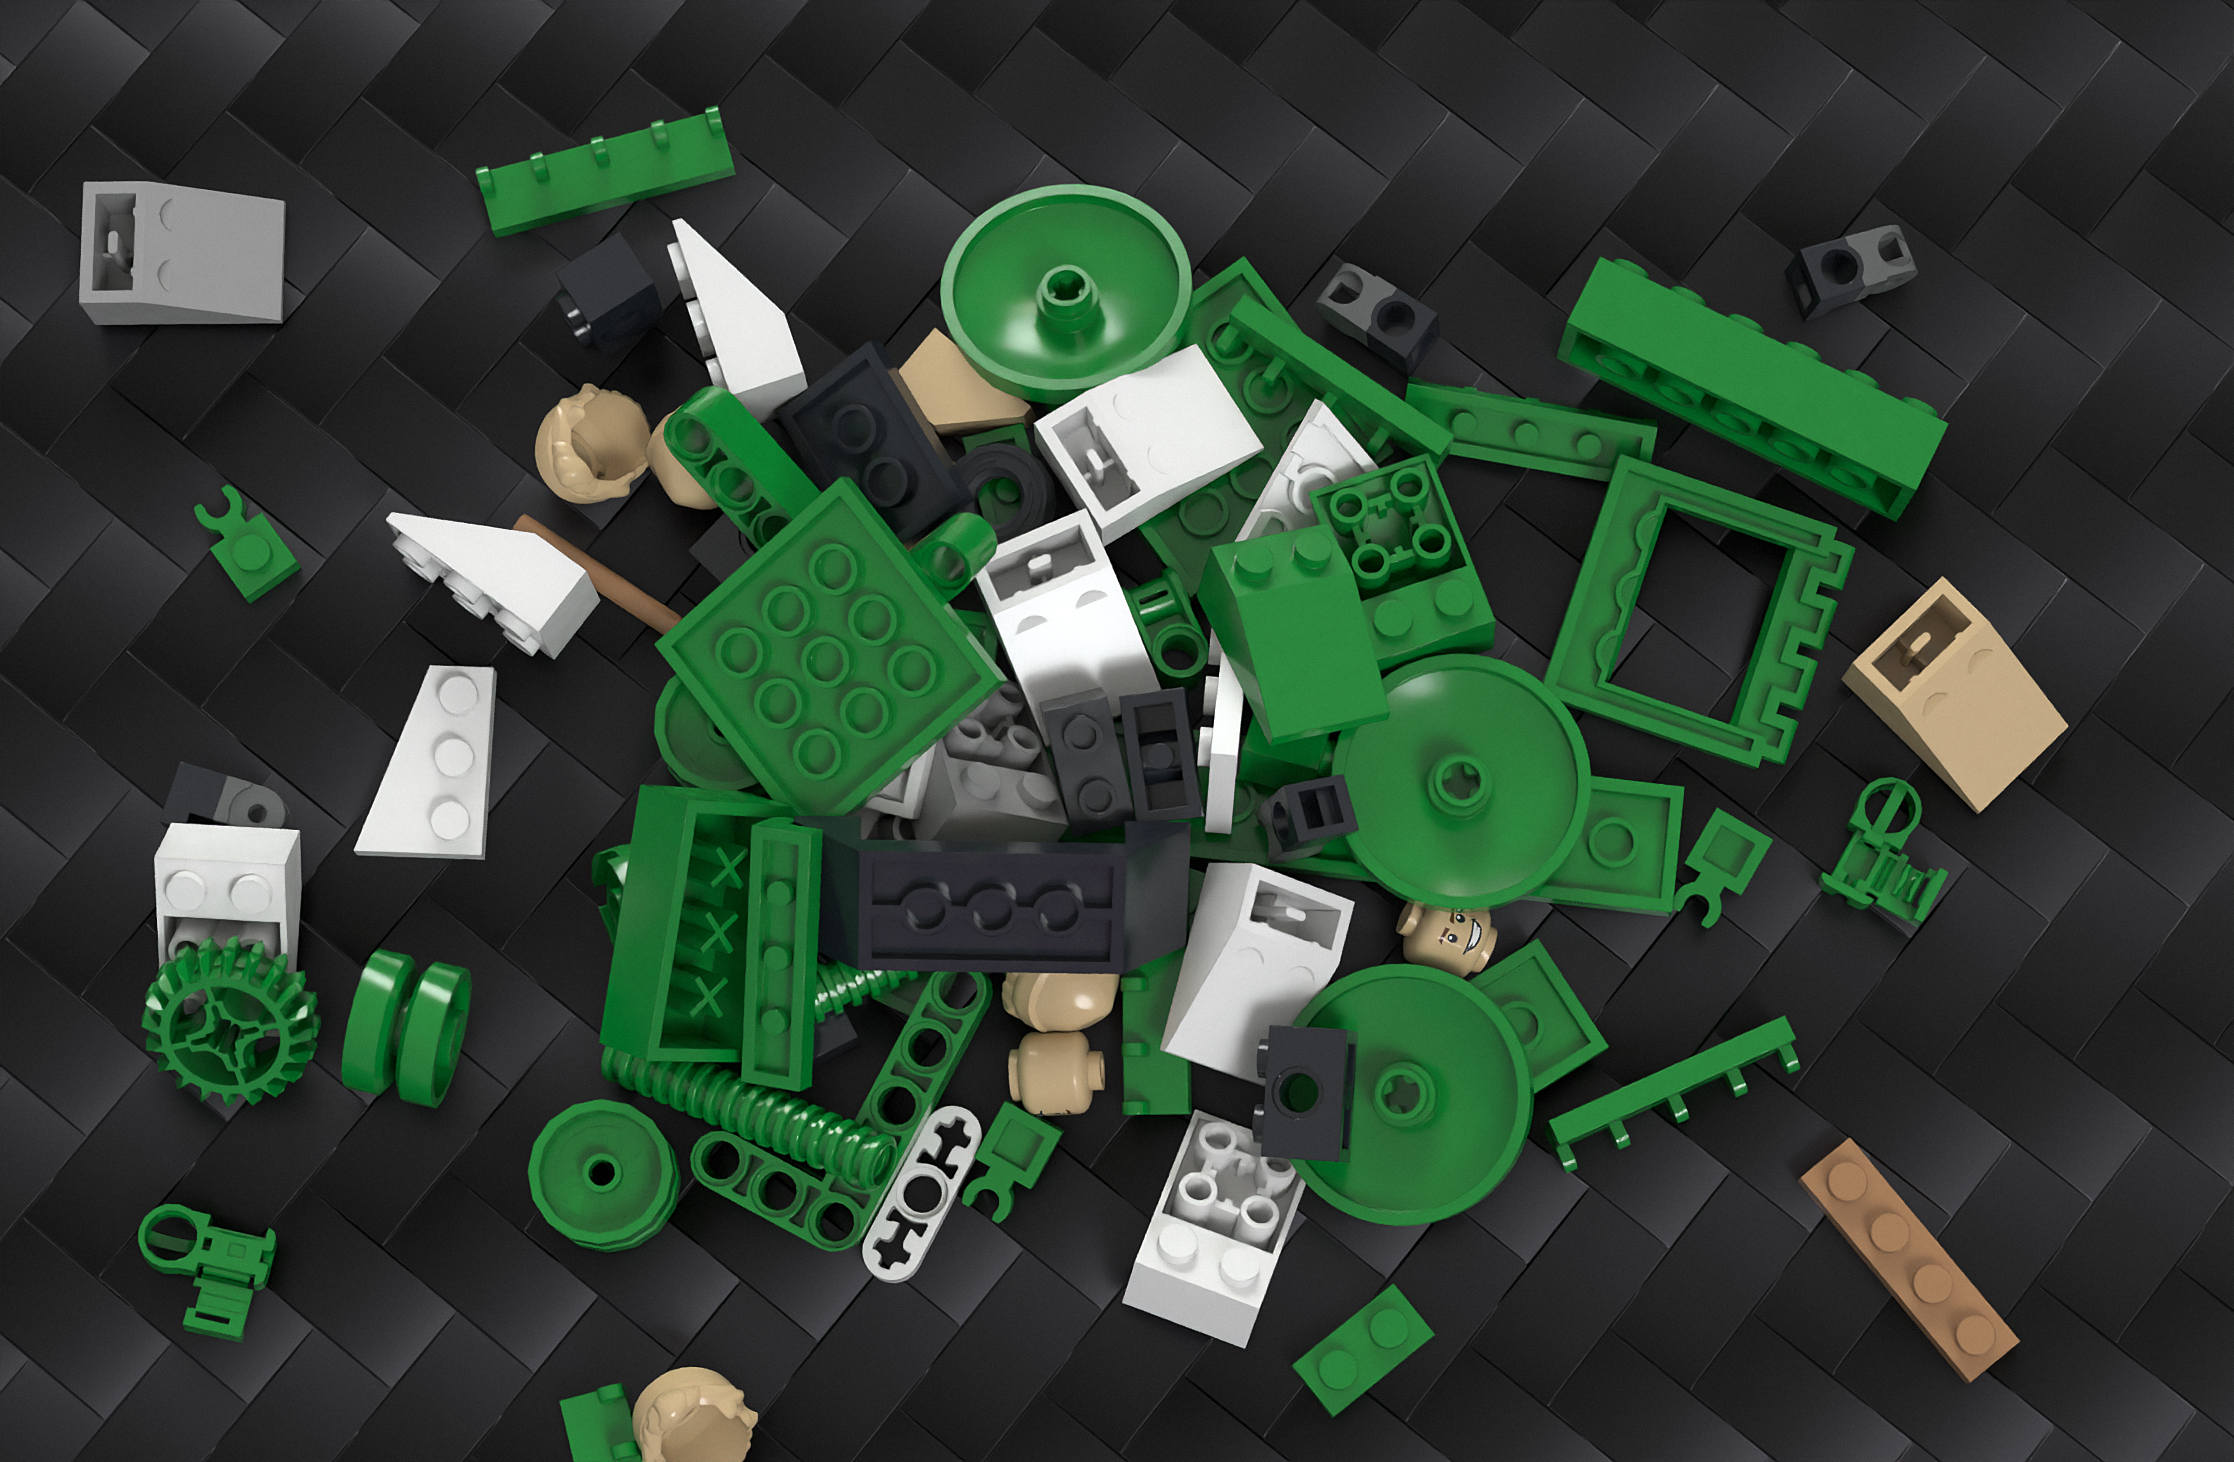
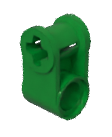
(1168, 623)

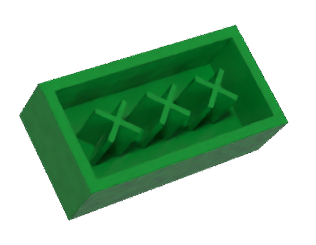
(684, 926)

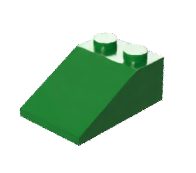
(1294, 633)

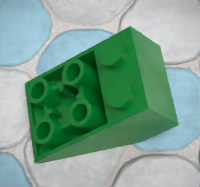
(1408, 563)

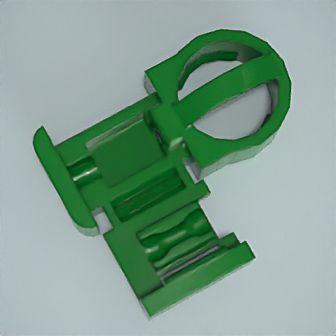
(1880, 869)
(228, 1265)

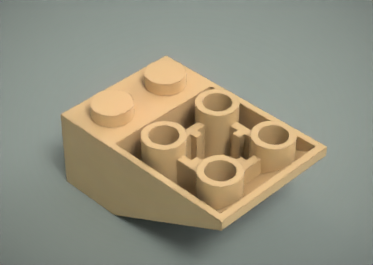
(1956, 695)

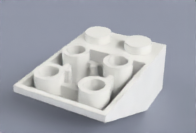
(739, 325)
(1145, 441)
(500, 571)
(1064, 616)
(227, 885)
(1250, 963)
(1215, 1232)

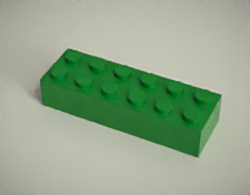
(1751, 387)

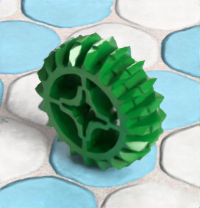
(219, 1040)

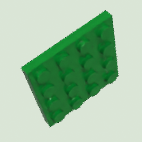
(1219, 510)
(830, 658)

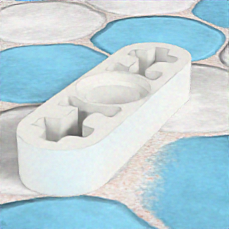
(887, 1230)

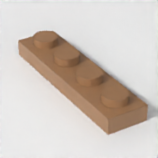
(1908, 1261)

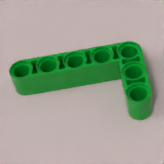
(767, 490)
(901, 1069)

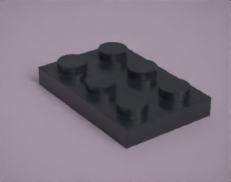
(871, 429)

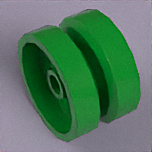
(694, 745)
(406, 1028)
(568, 1191)

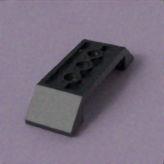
(1002, 901)

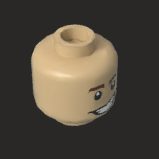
(1447, 940)
(1055, 1073)

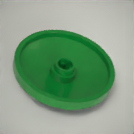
(1066, 291)
(1465, 785)
(1434, 1097)

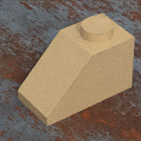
(955, 394)

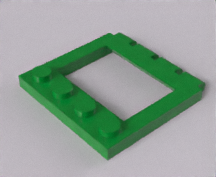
(1610, 586)

